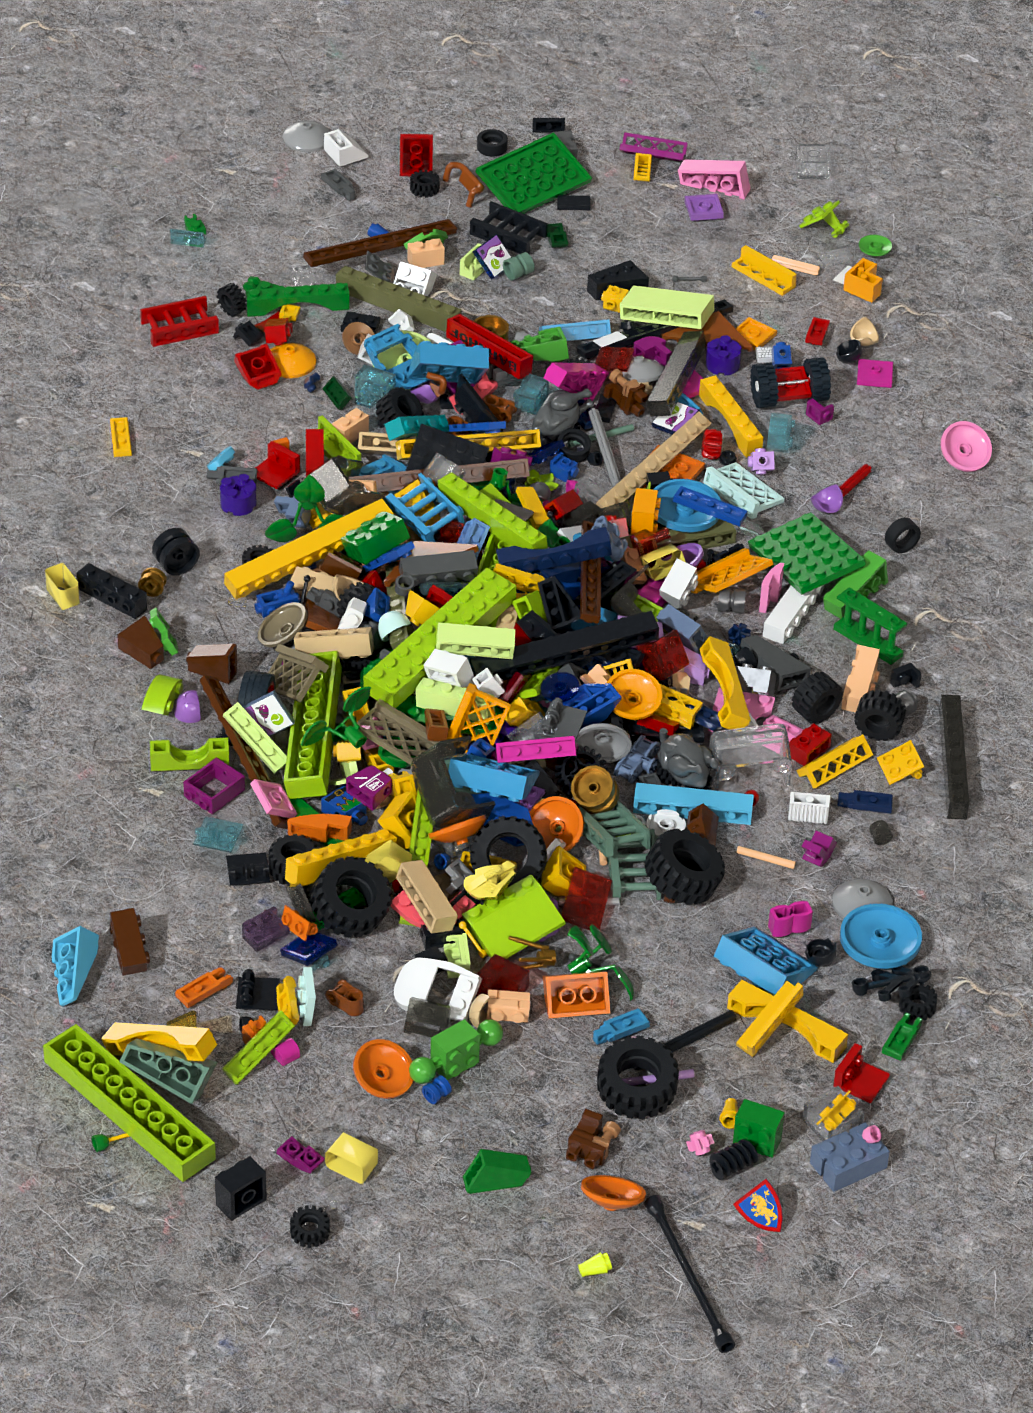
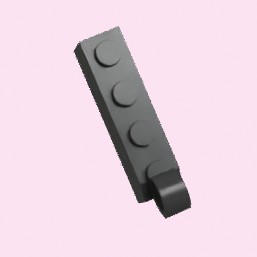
(435, 568)

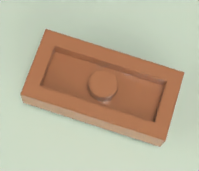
(632, 558)

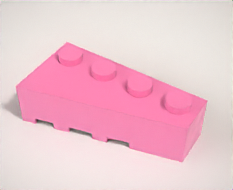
(716, 175)

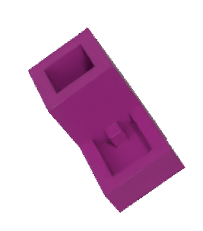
(652, 348)
(818, 849)

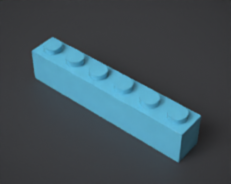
(728, 806)

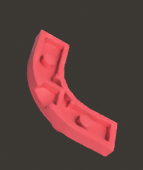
(405, 908)

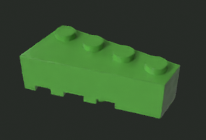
(861, 580)

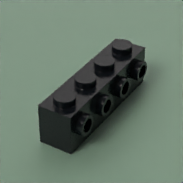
(112, 590)

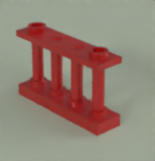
(182, 331)

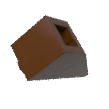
(703, 822)

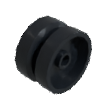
(175, 551)

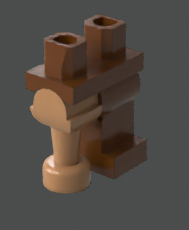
(628, 394)
(585, 1140)

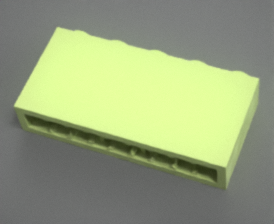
(667, 307)

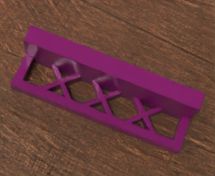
(633, 149)

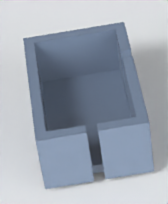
(848, 1158)

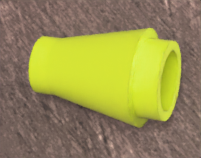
(595, 1265)

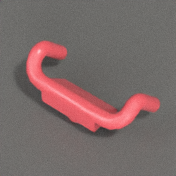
(483, 388)

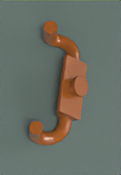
(467, 178)
(438, 385)

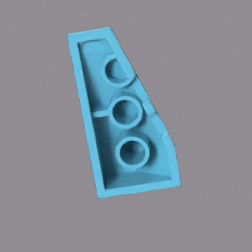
(73, 958)

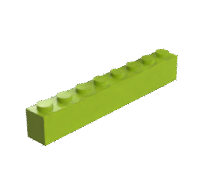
(501, 521)

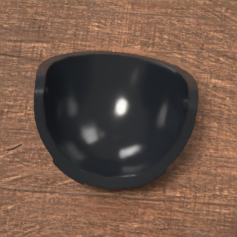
(745, 656)

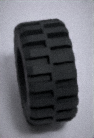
(516, 828)
(684, 866)
(342, 917)
(637, 1054)

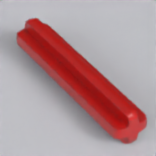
(856, 478)

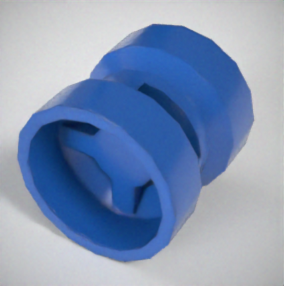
(437, 1089)

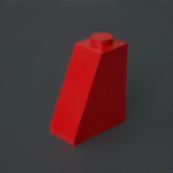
(314, 449)
(564, 504)

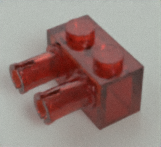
(646, 542)

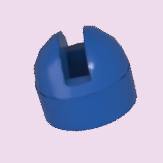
(441, 859)

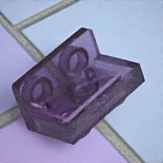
(264, 929)

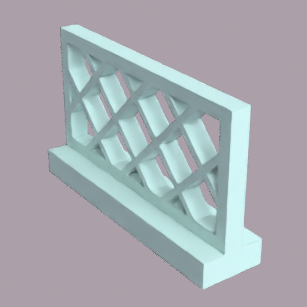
(739, 495)

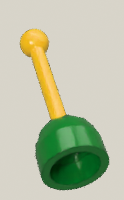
(101, 1142)

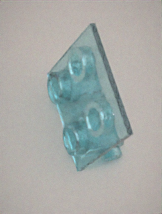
(217, 834)

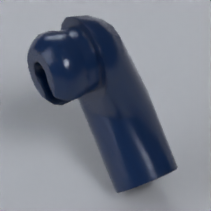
(309, 382)

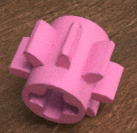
(700, 1142)

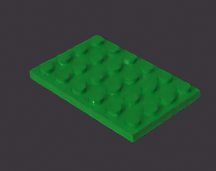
(533, 174)
(809, 552)

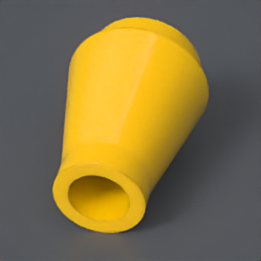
(728, 1113)

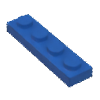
(710, 506)

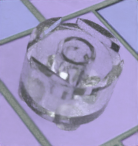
(441, 467)

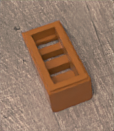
(436, 725)

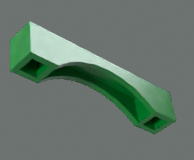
(328, 295)

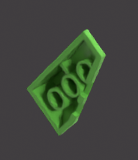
(547, 346)

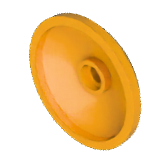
(294, 359)
(639, 687)

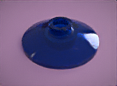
(561, 686)

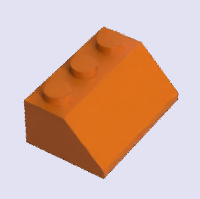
(576, 994)

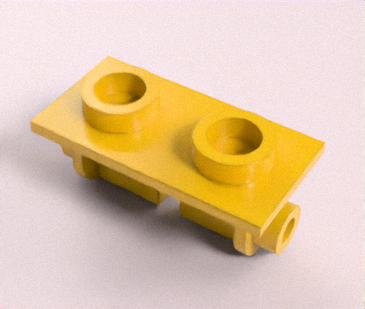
(831, 1116)

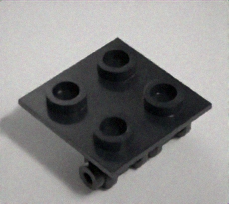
(248, 869)
(256, 992)

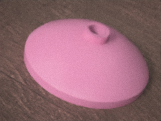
(971, 440)

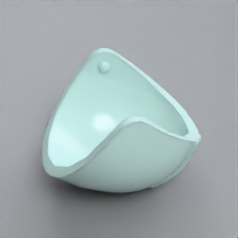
(391, 621)

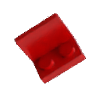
(279, 466)
(858, 1076)

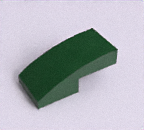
(556, 235)

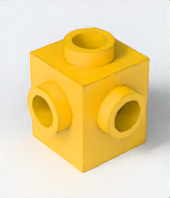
(612, 298)

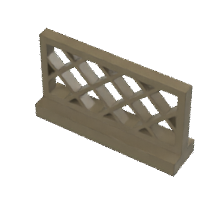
(298, 661)
(401, 726)

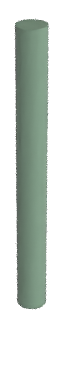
(612, 432)

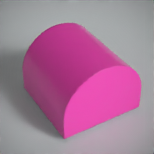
(286, 1051)

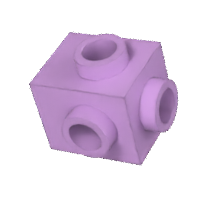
(767, 459)

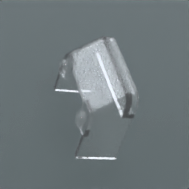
(748, 748)

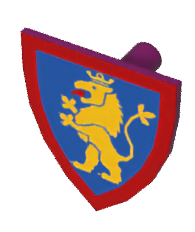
(761, 1207)

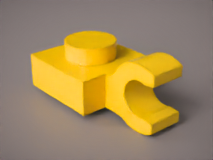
(289, 311)

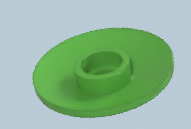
(875, 245)

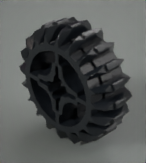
(580, 754)

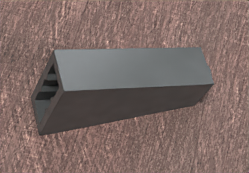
(788, 669)

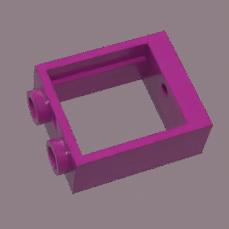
(221, 771)

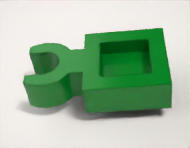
(194, 224)

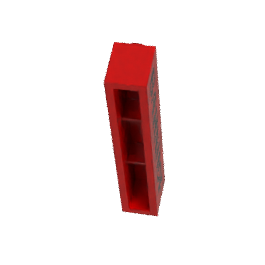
(501, 352)

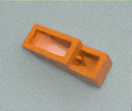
(321, 826)

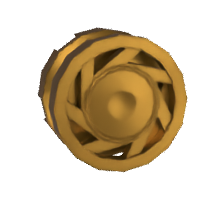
(152, 581)

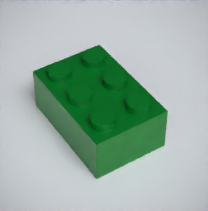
(375, 537)

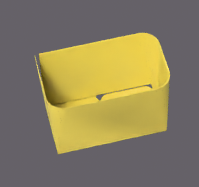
(657, 572)
(54, 578)
(389, 858)
(351, 1158)

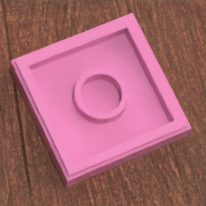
(273, 798)

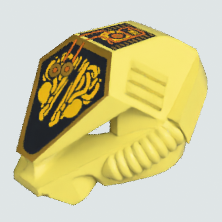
(485, 883)

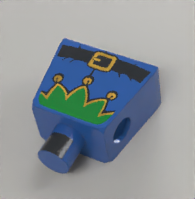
(344, 804)

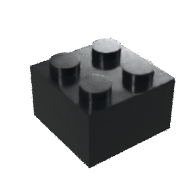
(240, 1188)

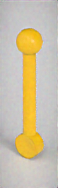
(482, 953)

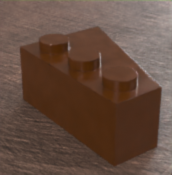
(129, 941)

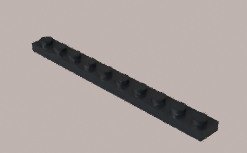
(592, 349)

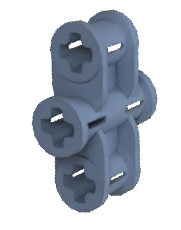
(618, 545)
(638, 759)

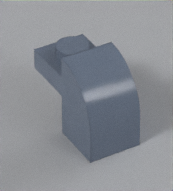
(289, 507)

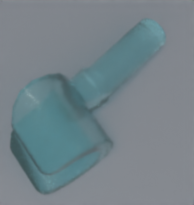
(323, 962)

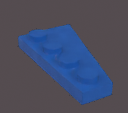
(480, 427)
(391, 556)

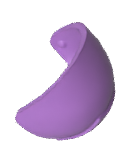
(424, 393)
(828, 500)
(187, 707)

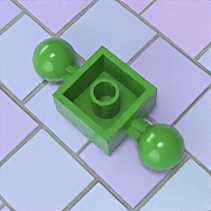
(455, 1050)

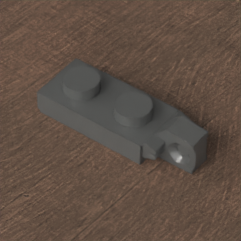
(339, 183)
(229, 471)
(324, 598)

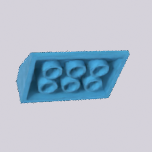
(449, 361)
(493, 777)
(762, 959)

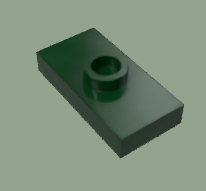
(337, 393)

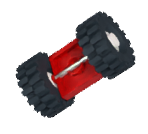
(790, 383)

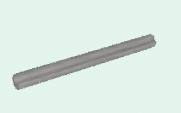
(604, 446)

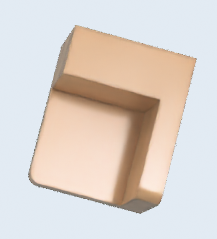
(596, 675)

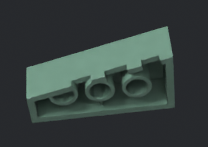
(169, 1068)

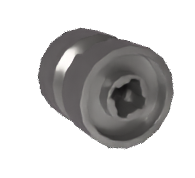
(731, 600)

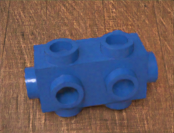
(271, 600)

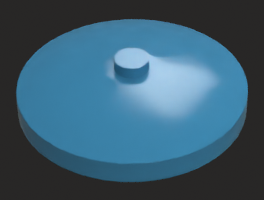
(681, 517)
(880, 936)

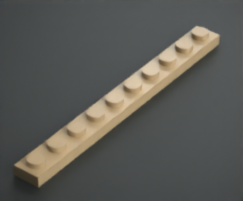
(656, 461)

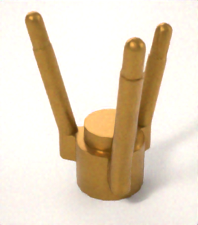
(543, 958)

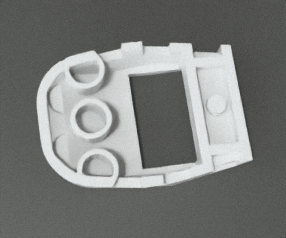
(417, 979)

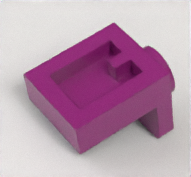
(819, 413)

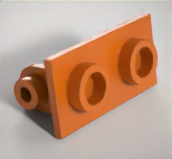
(298, 924)

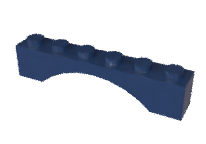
(589, 546)

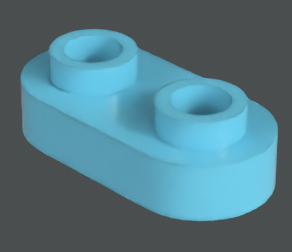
(224, 456)

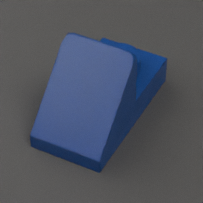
(377, 605)

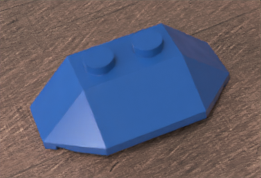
(597, 700)
(504, 808)

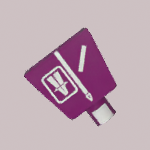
(370, 786)

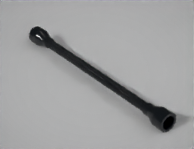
(721, 1337)

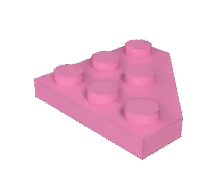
(757, 704)

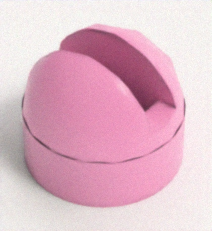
(871, 1134)

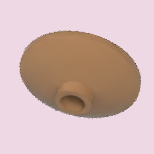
(355, 331)

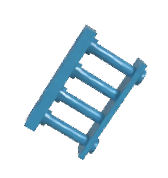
(417, 524)

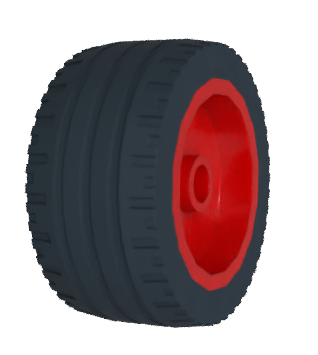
(255, 685)

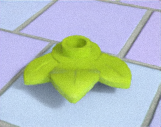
(545, 478)

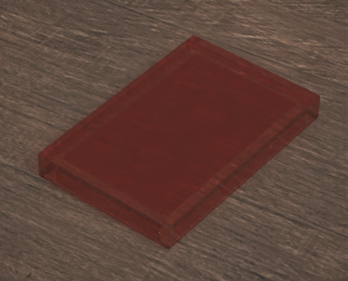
(585, 899)

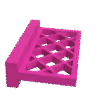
(536, 749)

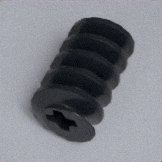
(732, 1158)

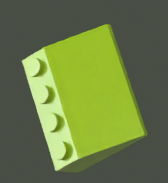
(519, 912)

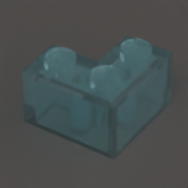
(372, 385)
(531, 394)
(780, 431)

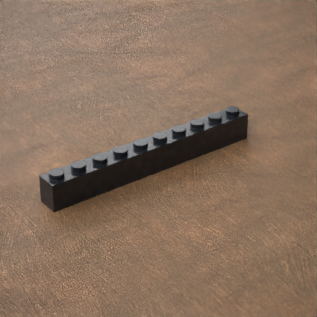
(572, 646)

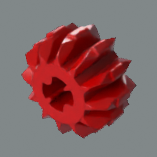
(711, 444)

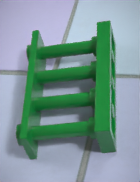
(863, 636)

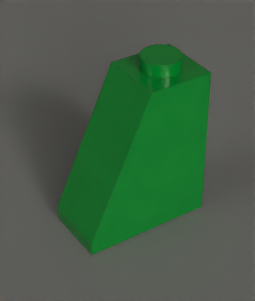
(496, 1171)

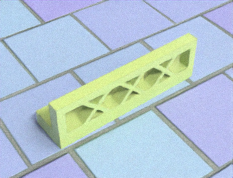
(256, 737)

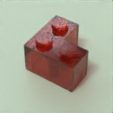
(502, 975)

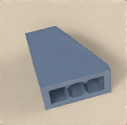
(690, 632)

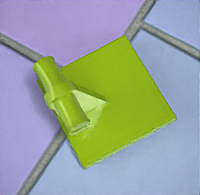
(827, 214)

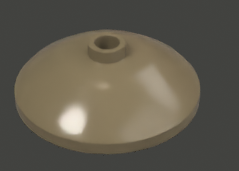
(282, 624)

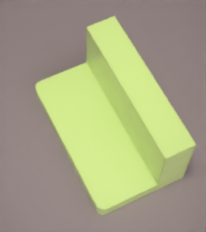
(347, 768)

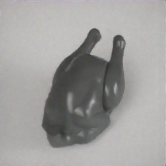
(560, 413)
(685, 759)

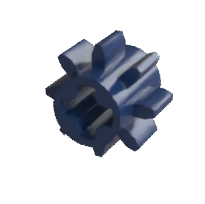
(738, 632)

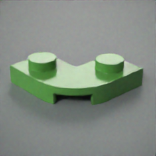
(436, 234)
(168, 641)

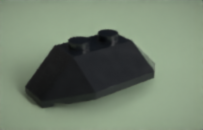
(471, 404)

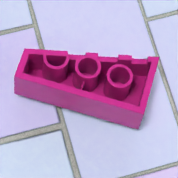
(576, 377)

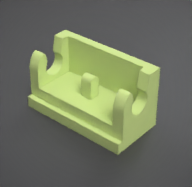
(470, 266)
(457, 953)

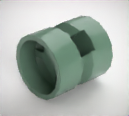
(518, 266)

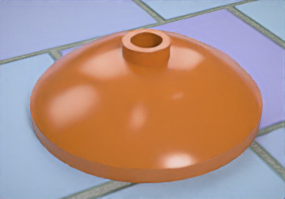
(557, 812)
(458, 832)
(387, 1060)
(613, 1192)

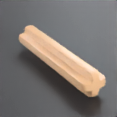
(797, 265)

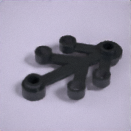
(892, 980)

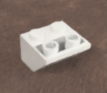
(343, 148)
(415, 278)
(679, 583)
(449, 668)

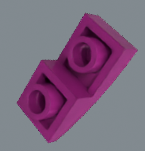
(300, 1157)

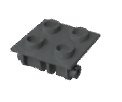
(379, 268)
(561, 720)

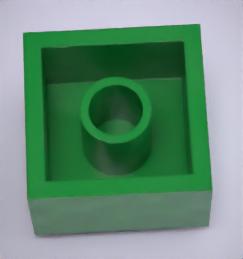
(759, 1126)

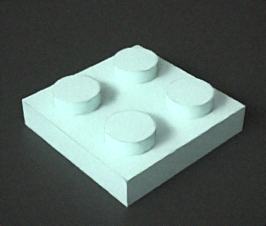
(306, 996)

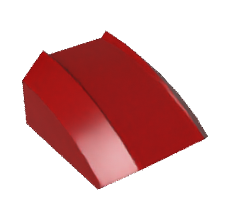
(258, 367)

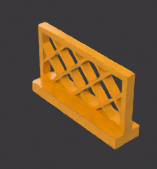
(730, 571)
(465, 709)

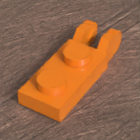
(203, 987)

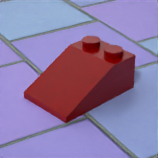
(415, 153)

